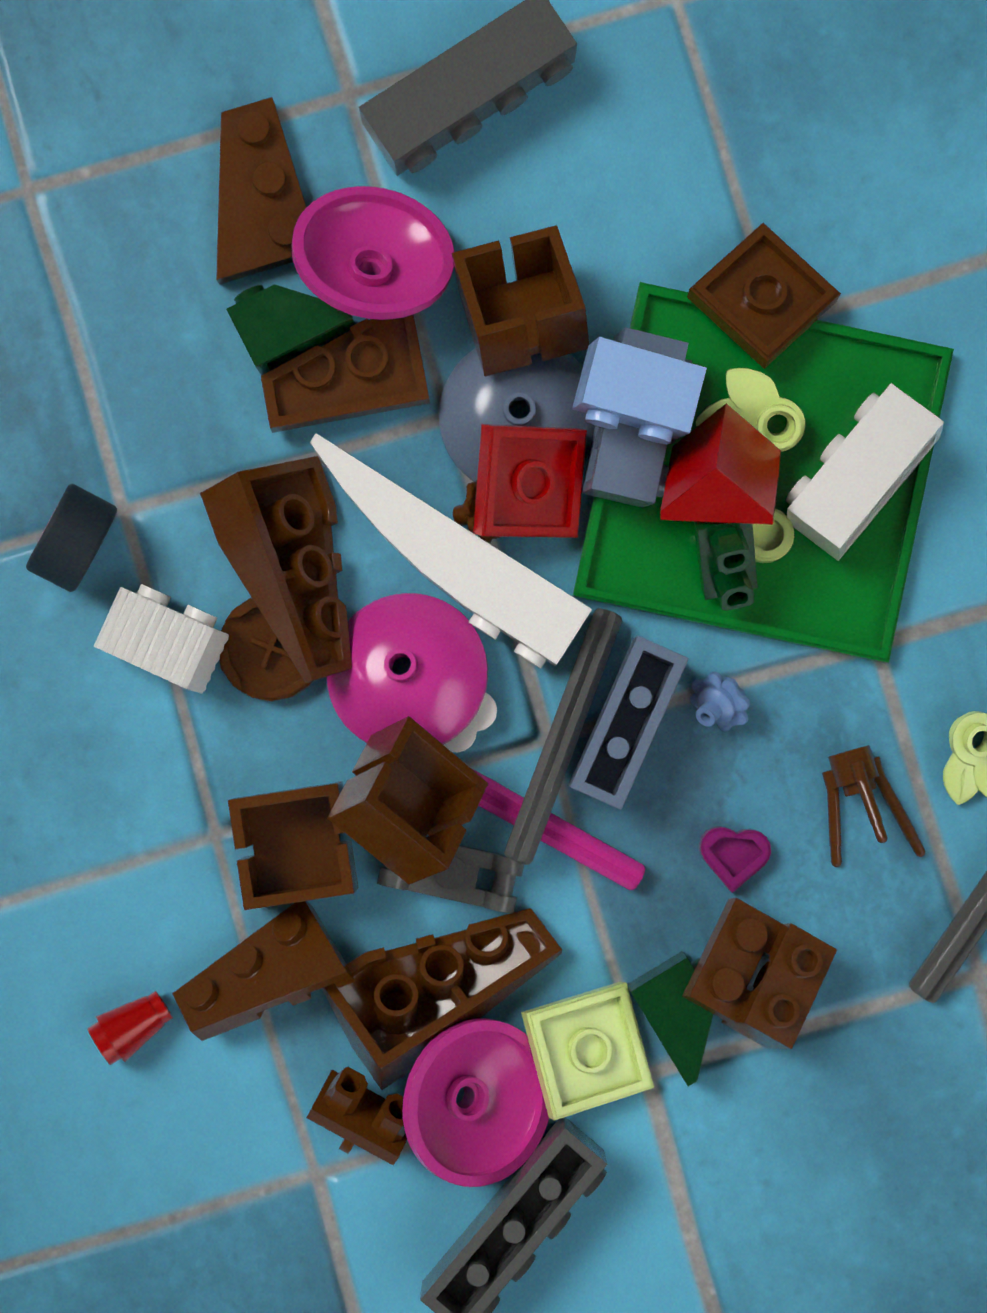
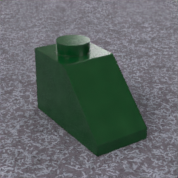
(283, 324)
(675, 1020)

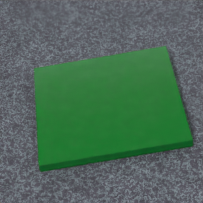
(807, 594)

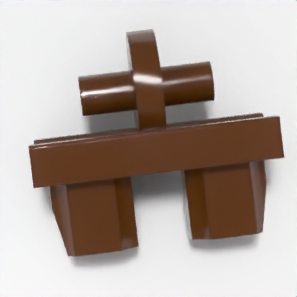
(360, 1115)

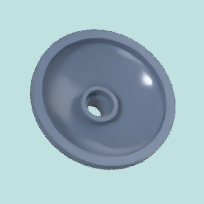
(475, 400)

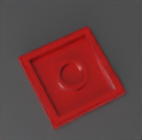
(529, 481)

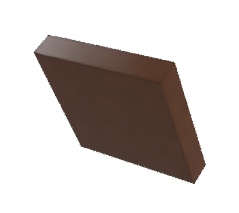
(763, 295)

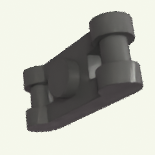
(460, 880)

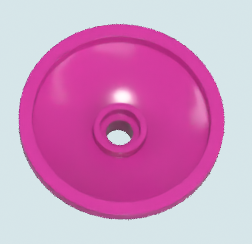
(372, 252)
(444, 676)
(501, 1106)

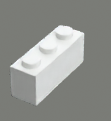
(862, 470)

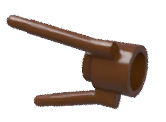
(857, 774)

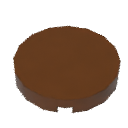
(256, 659)

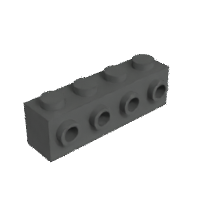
(469, 84)
(515, 1223)

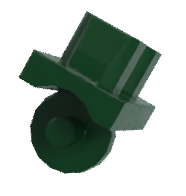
(726, 562)

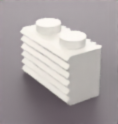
(161, 639)

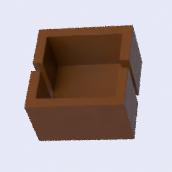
(526, 316)
(403, 792)
(293, 845)

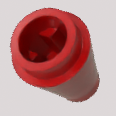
(129, 1027)

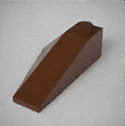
(280, 543)
(430, 985)

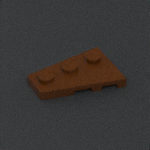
(256, 193)
(353, 376)
(266, 969)

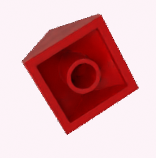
(722, 473)

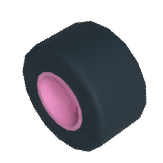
(71, 538)

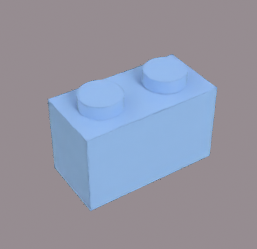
(638, 390)

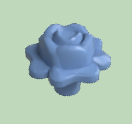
(719, 702)

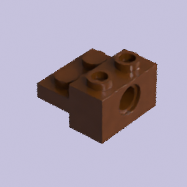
(759, 975)

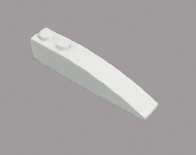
(464, 566)

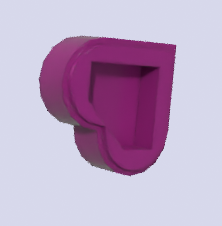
(734, 855)

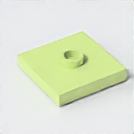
(587, 1050)

